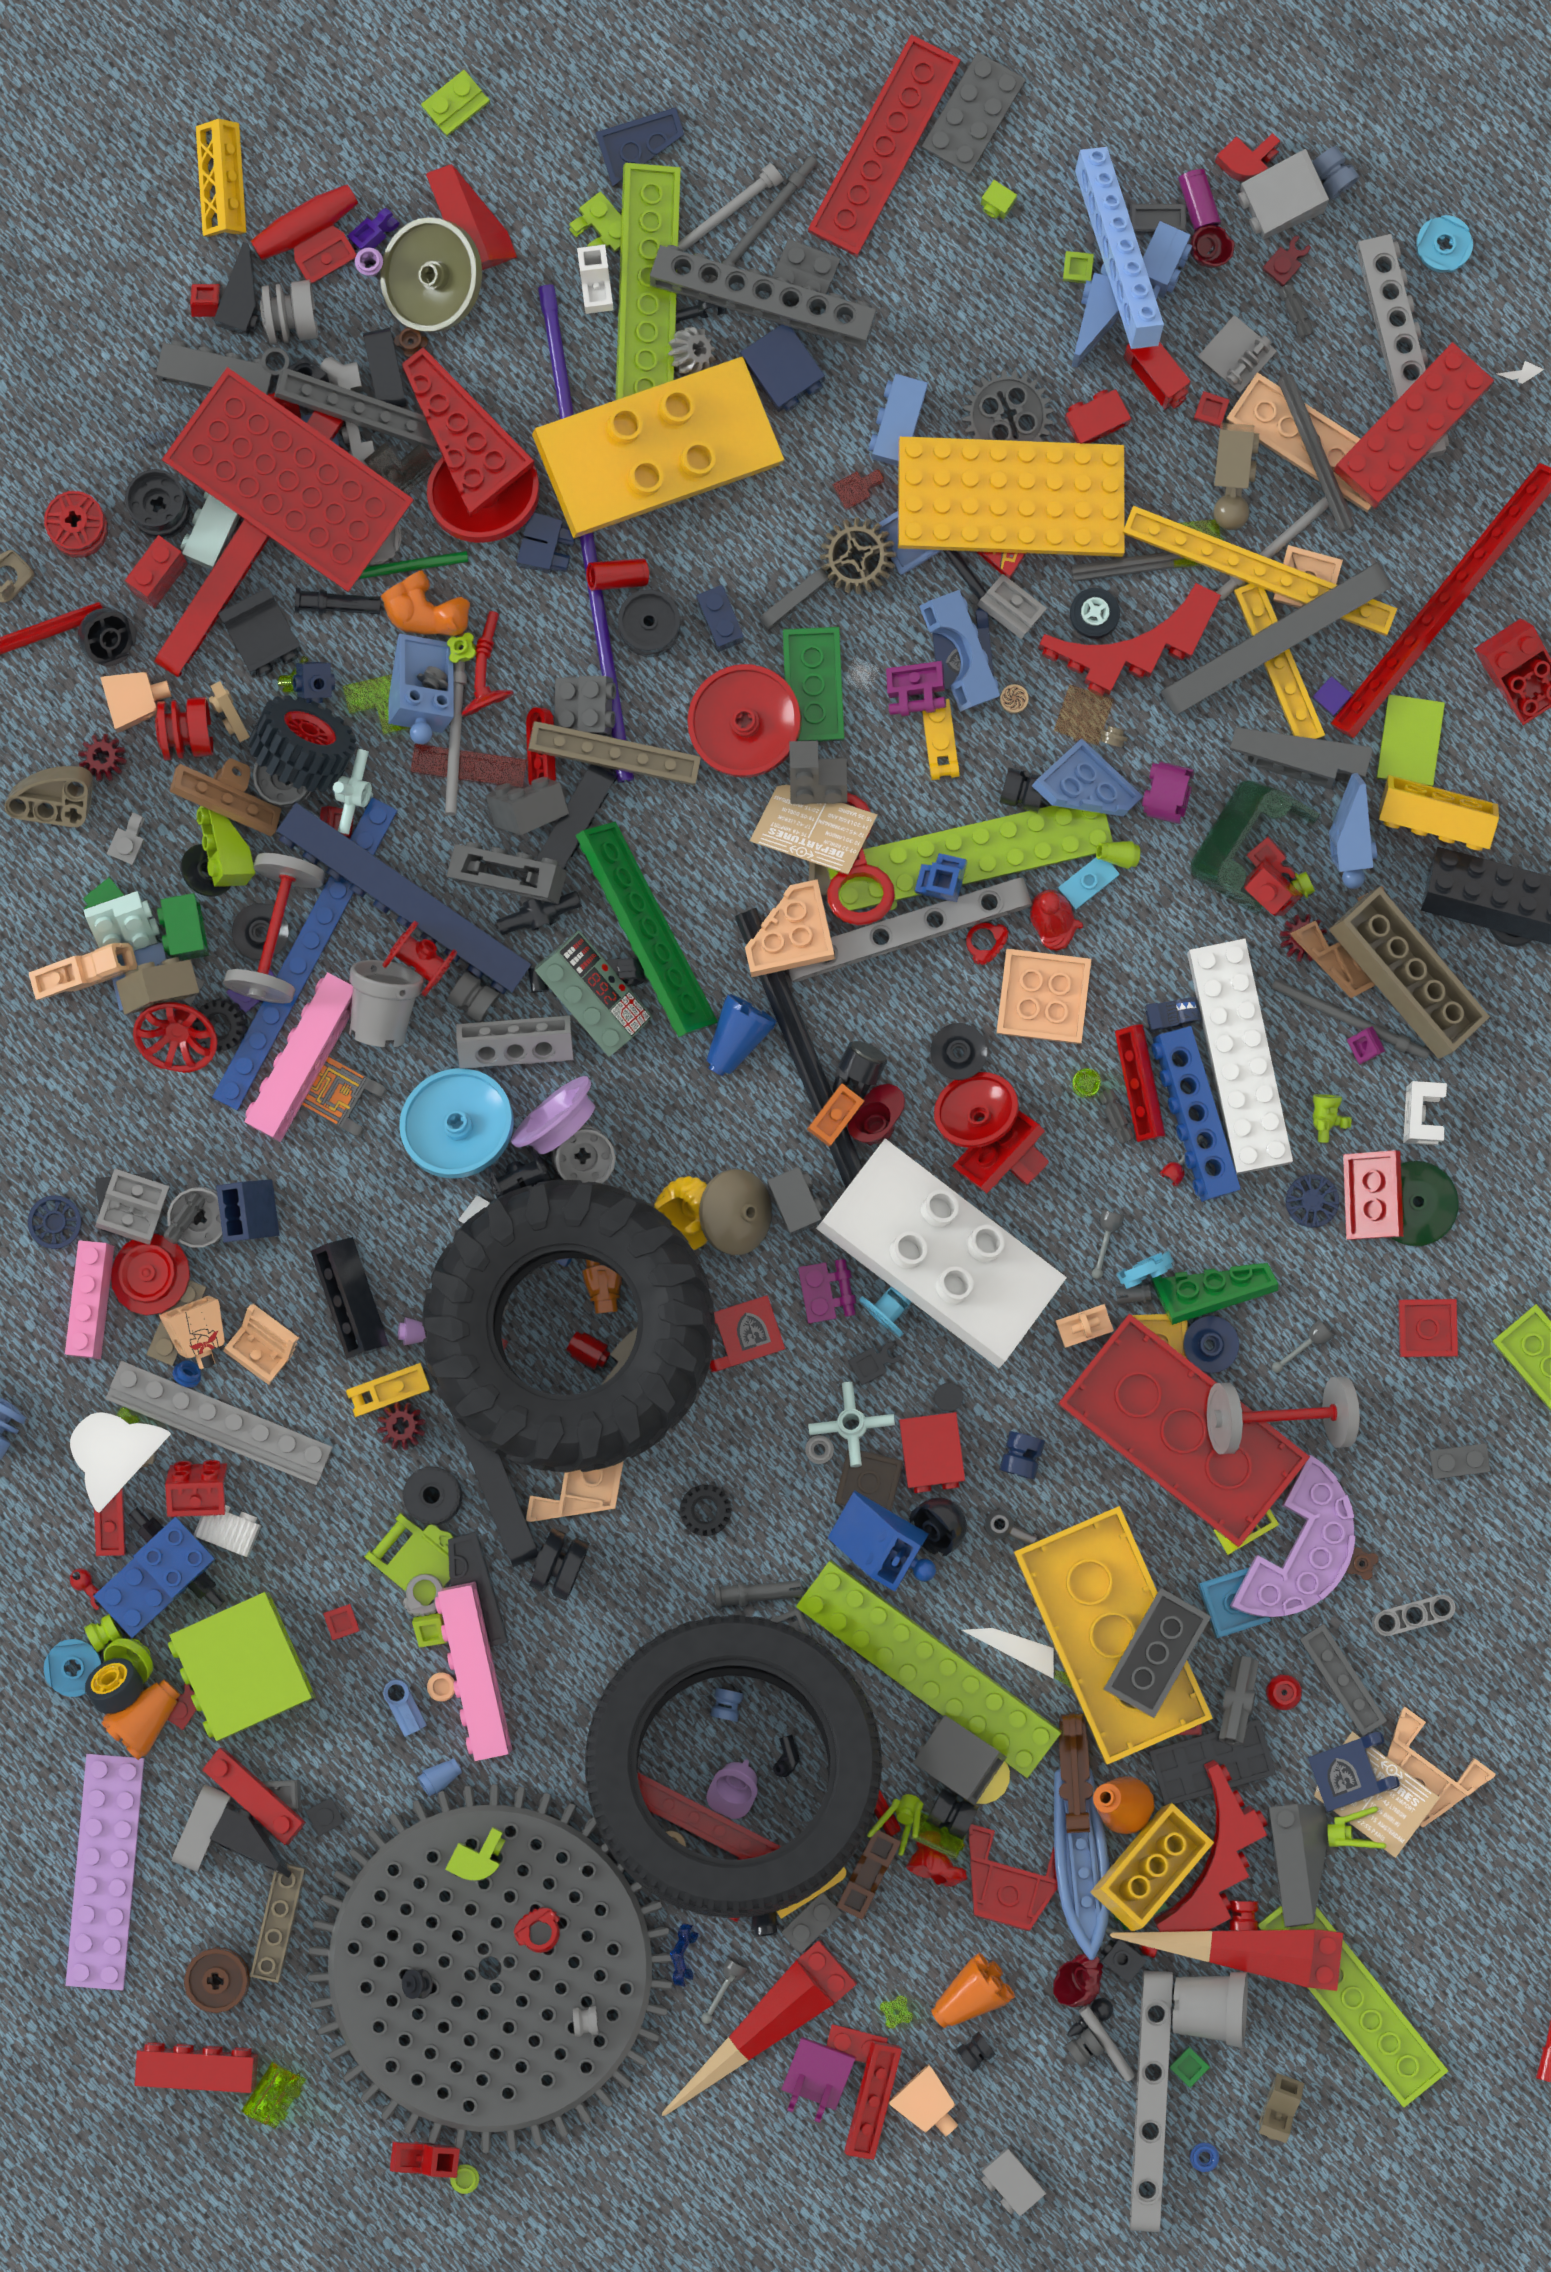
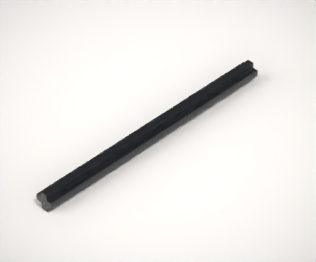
(801, 1050)

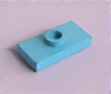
(1088, 882)

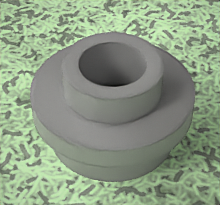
(819, 1459)

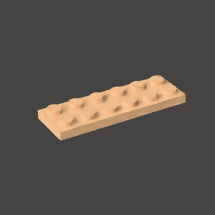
(1268, 411)

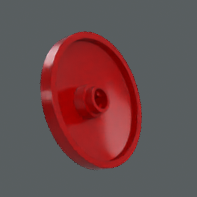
(495, 520)
(744, 720)

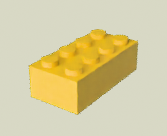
(1438, 813)
(1152, 1867)

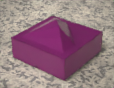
(1365, 1045)

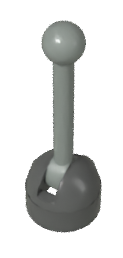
(1110, 1222)
(1317, 1334)
(732, 1972)

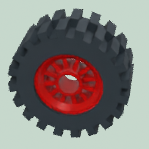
(302, 743)

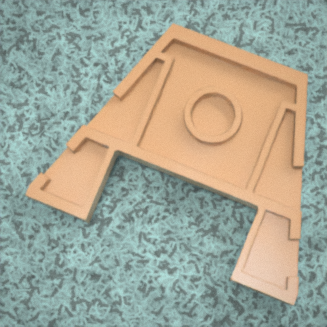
(579, 1495)
(1427, 1774)

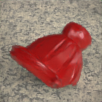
(1053, 919)
(935, 1865)

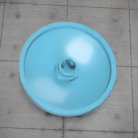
(456, 1123)

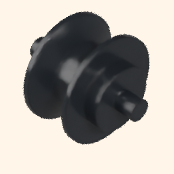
(417, 1984)

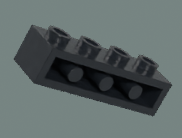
(353, 1297)

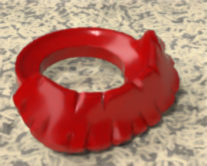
(983, 956)
(522, 1929)

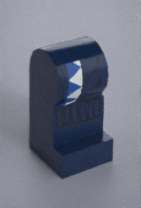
(1172, 1013)

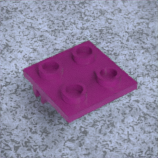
(817, 2075)

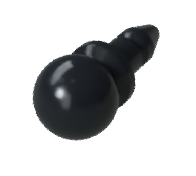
(1102, 2010)

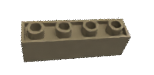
(278, 1924)

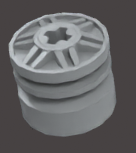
(289, 312)
(594, 1166)
(203, 1233)

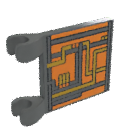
(338, 1092)

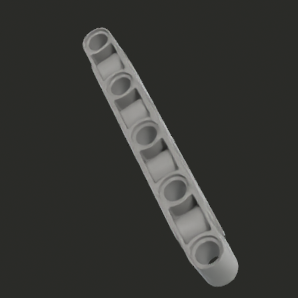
(913, 926)
(1151, 2101)

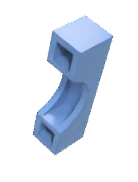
(950, 618)

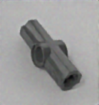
(1239, 1700)

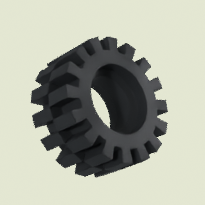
(236, 1020)
(705, 1492)

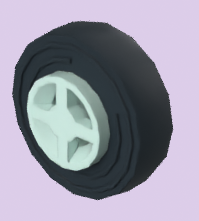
(1098, 604)

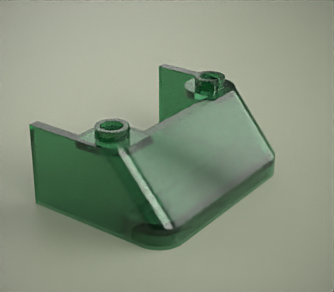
(1214, 858)

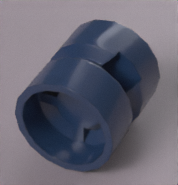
(1022, 1455)

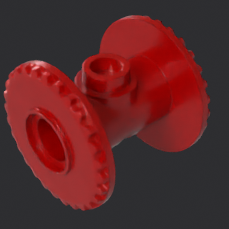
(420, 956)

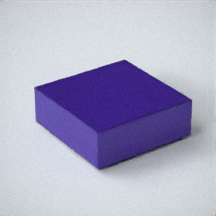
(1332, 696)

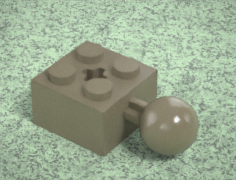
(1234, 472)

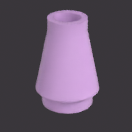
(367, 256)

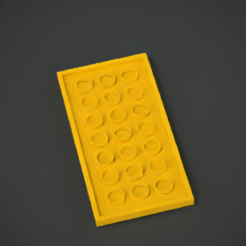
(1010, 496)

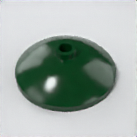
(1439, 1208)

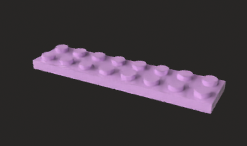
(105, 1872)

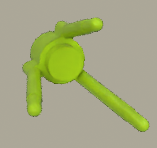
(908, 1812)
(1342, 1835)

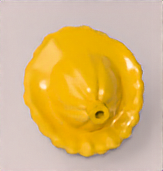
(681, 1205)

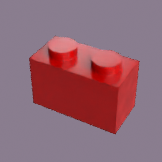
(1098, 417)

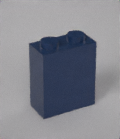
(783, 368)
(247, 1210)

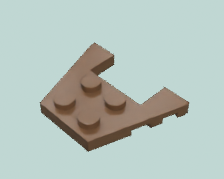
(1334, 959)

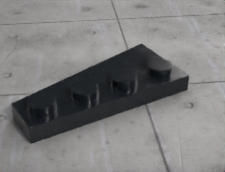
(469, 1565)

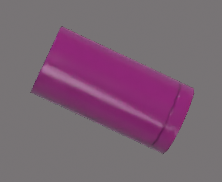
(1199, 199)

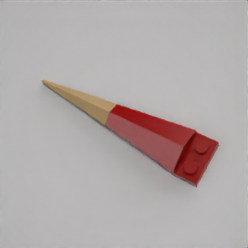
(1291, 1955)
(797, 1997)

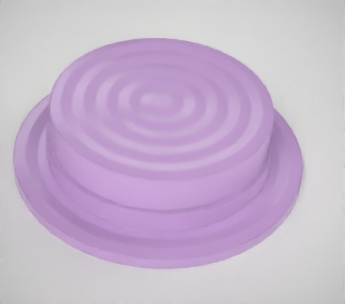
(556, 1117)

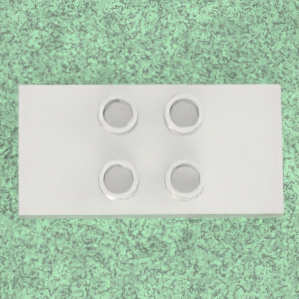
(941, 1253)

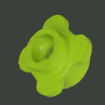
(468, 651)

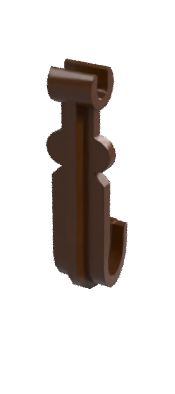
(1075, 1771)

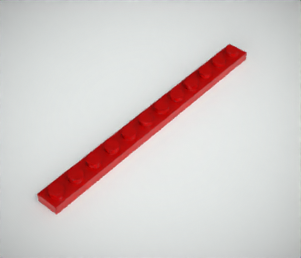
(1444, 602)

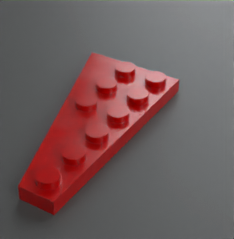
(471, 442)

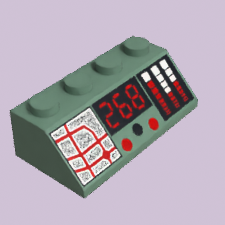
(593, 993)

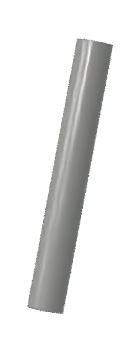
(1106, 2043)

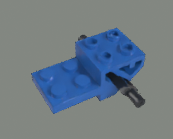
(158, 1574)

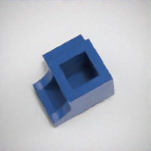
(942, 878)

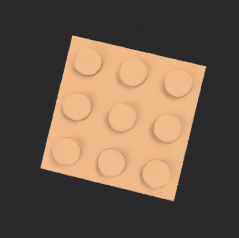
(1043, 996)

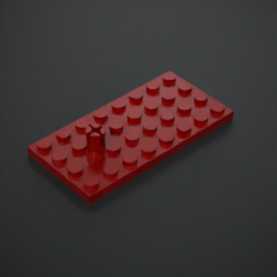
(287, 479)

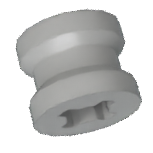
(585, 2021)

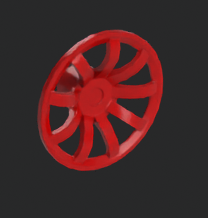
(176, 1031)

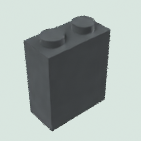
(959, 1759)

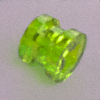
(1090, 1081)

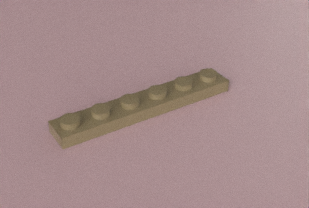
(614, 753)

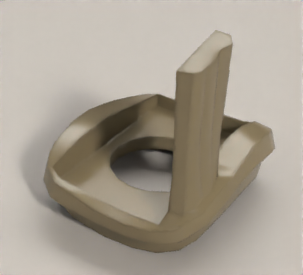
(24, 573)

